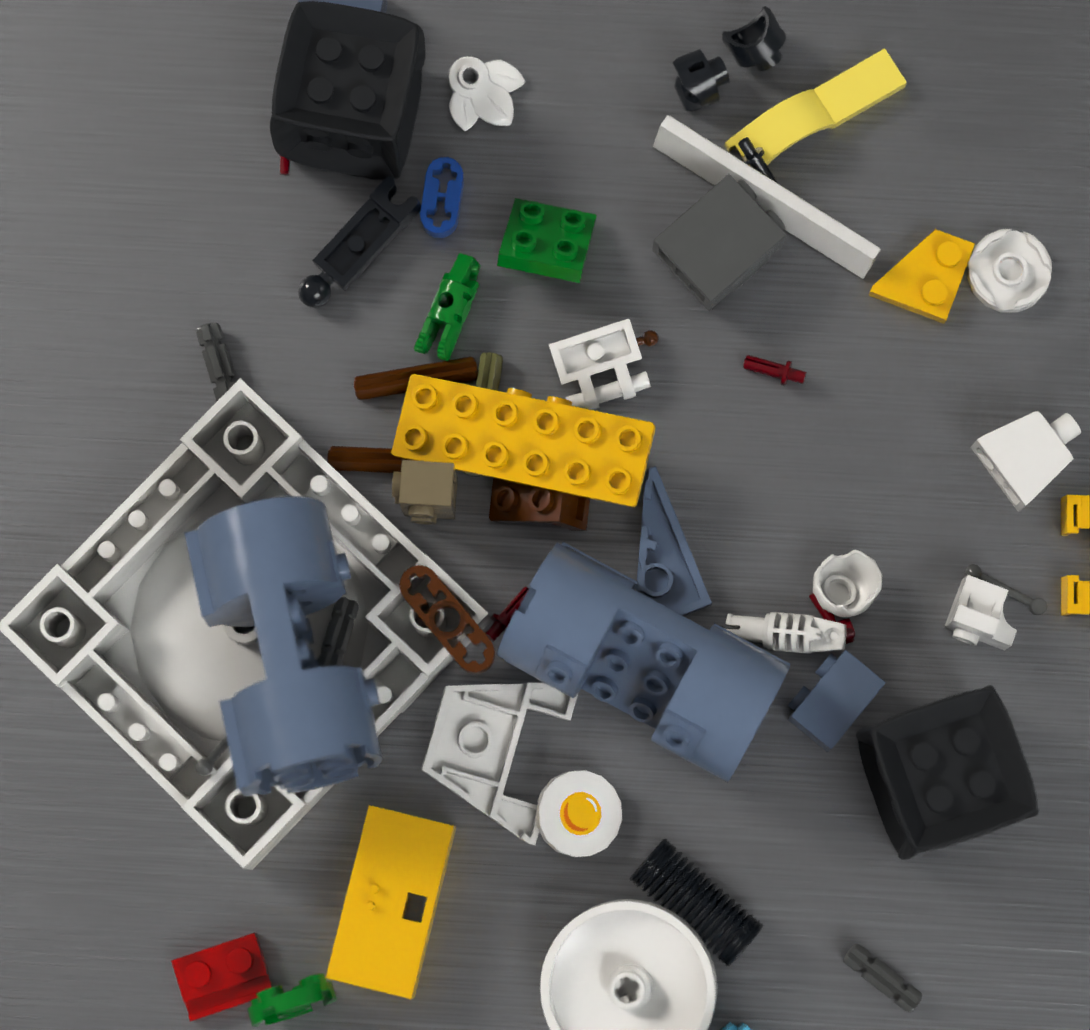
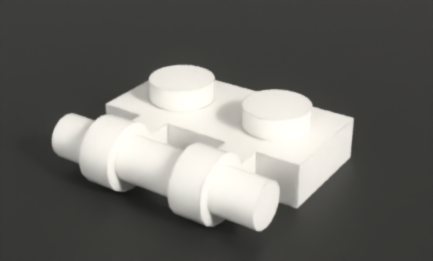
(597, 352)

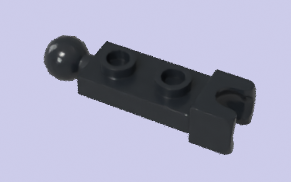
(358, 243)

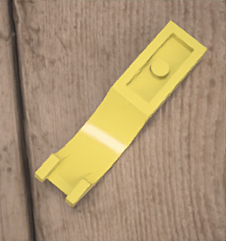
(823, 106)

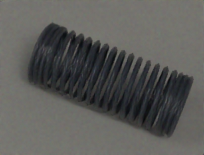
(659, 862)

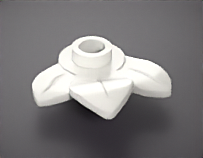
(487, 96)

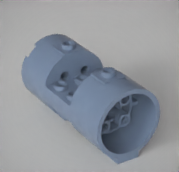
(269, 570)
(600, 635)

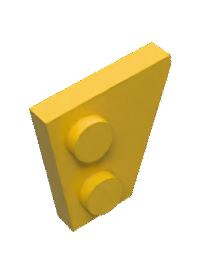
(927, 276)

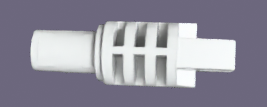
(790, 632)

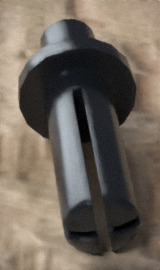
(753, 157)

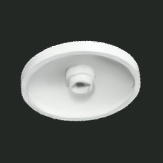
(628, 970)

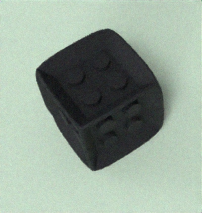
(347, 89)
(947, 772)

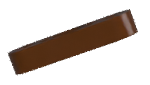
(436, 586)

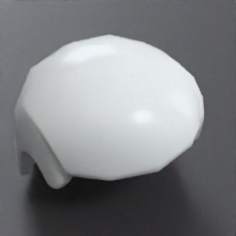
(847, 583)

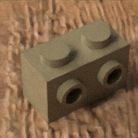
(426, 490)

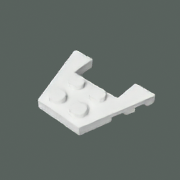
(477, 741)

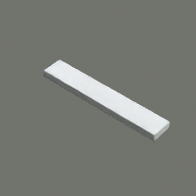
(797, 215)

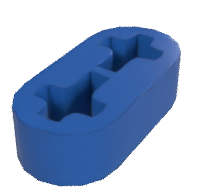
(451, 198)

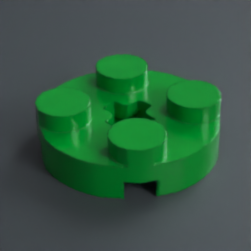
(277, 1006)

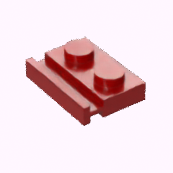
(222, 976)

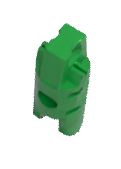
(450, 307)

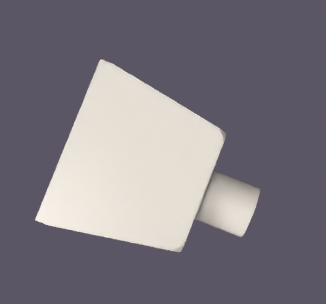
(1027, 454)

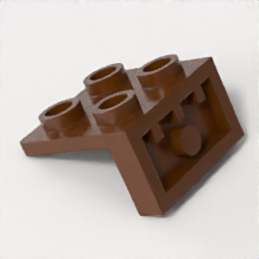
(532, 504)

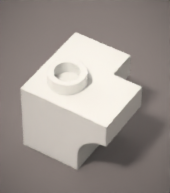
(979, 614)

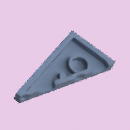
(665, 560)

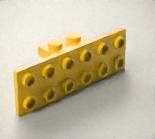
(524, 439)

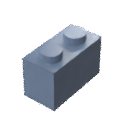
(835, 700)

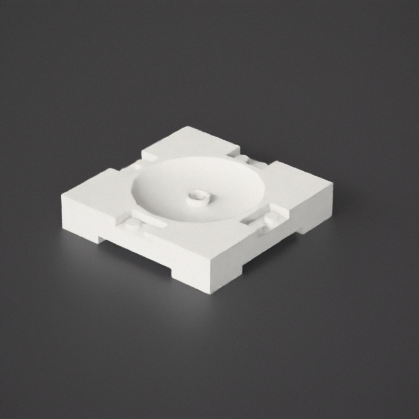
(130, 638)

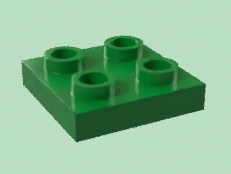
(546, 240)

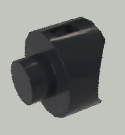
(757, 42)
(699, 78)

